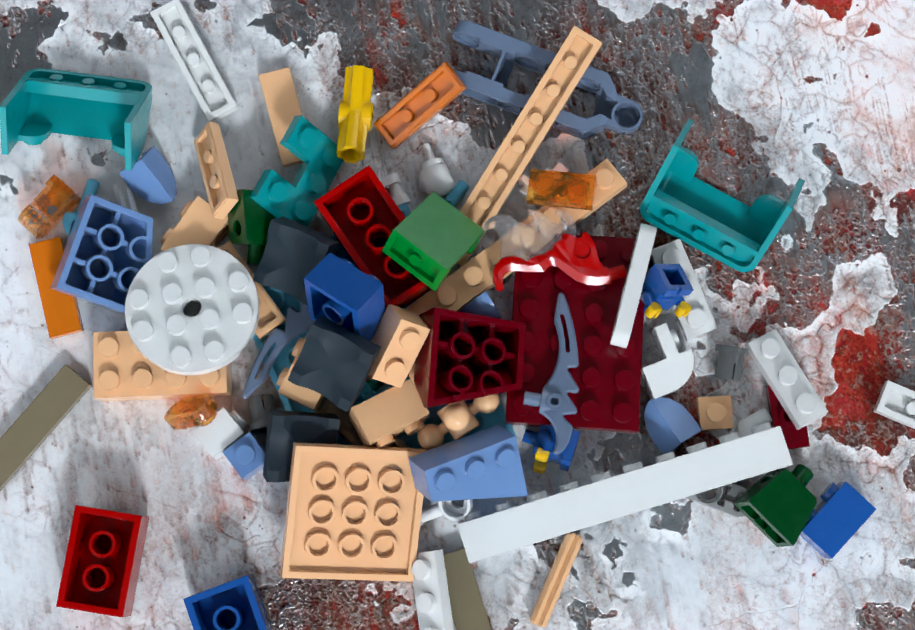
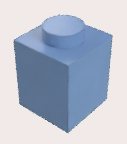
(246, 456)

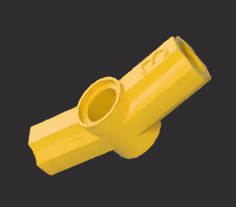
(355, 114)

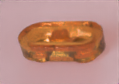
(192, 412)

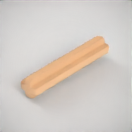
(556, 579)

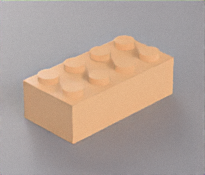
(126, 375)

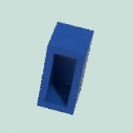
(836, 519)

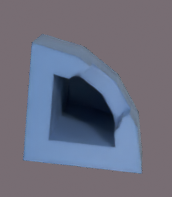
(151, 178)
(482, 306)
(669, 424)

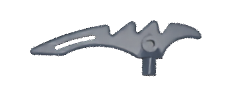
(296, 324)
(554, 399)

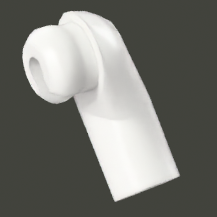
(759, 417)

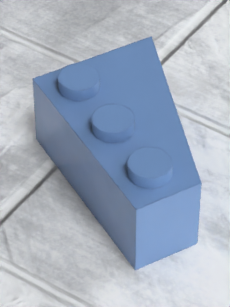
(471, 468)

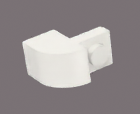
(674, 368)

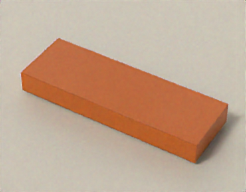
(420, 105)
(60, 309)

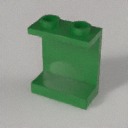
(432, 240)

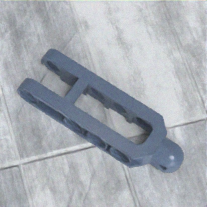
(611, 112)

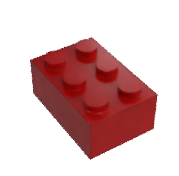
(102, 561)

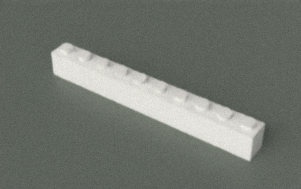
(625, 493)

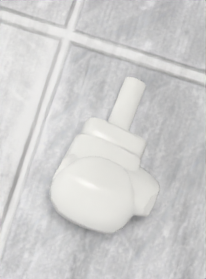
(434, 174)

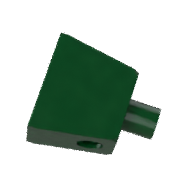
(249, 226)
(780, 504)

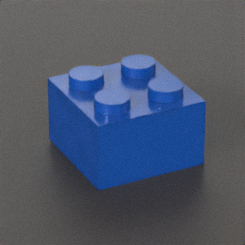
(345, 296)
(228, 607)

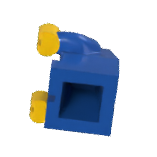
(664, 288)
(543, 448)

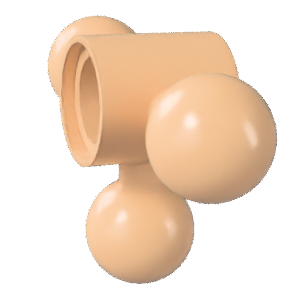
(457, 420)

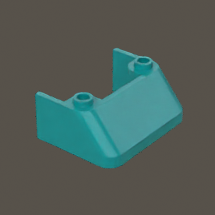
(77, 106)
(710, 217)

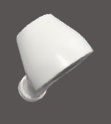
(448, 509)

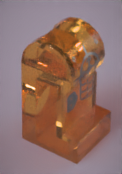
(48, 207)

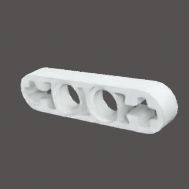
(633, 285)

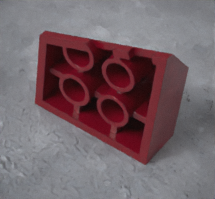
(468, 357)

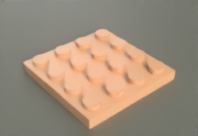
(351, 513)

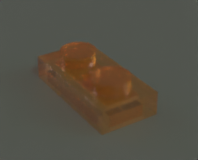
(561, 189)

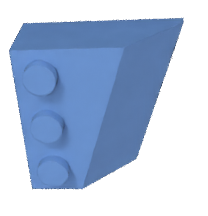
(104, 253)

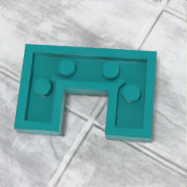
(311, 181)

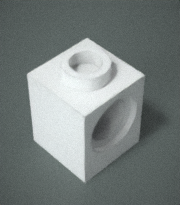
(221, 432)

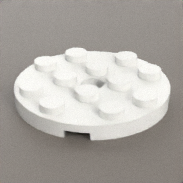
(198, 342)

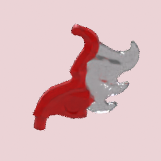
(547, 244)

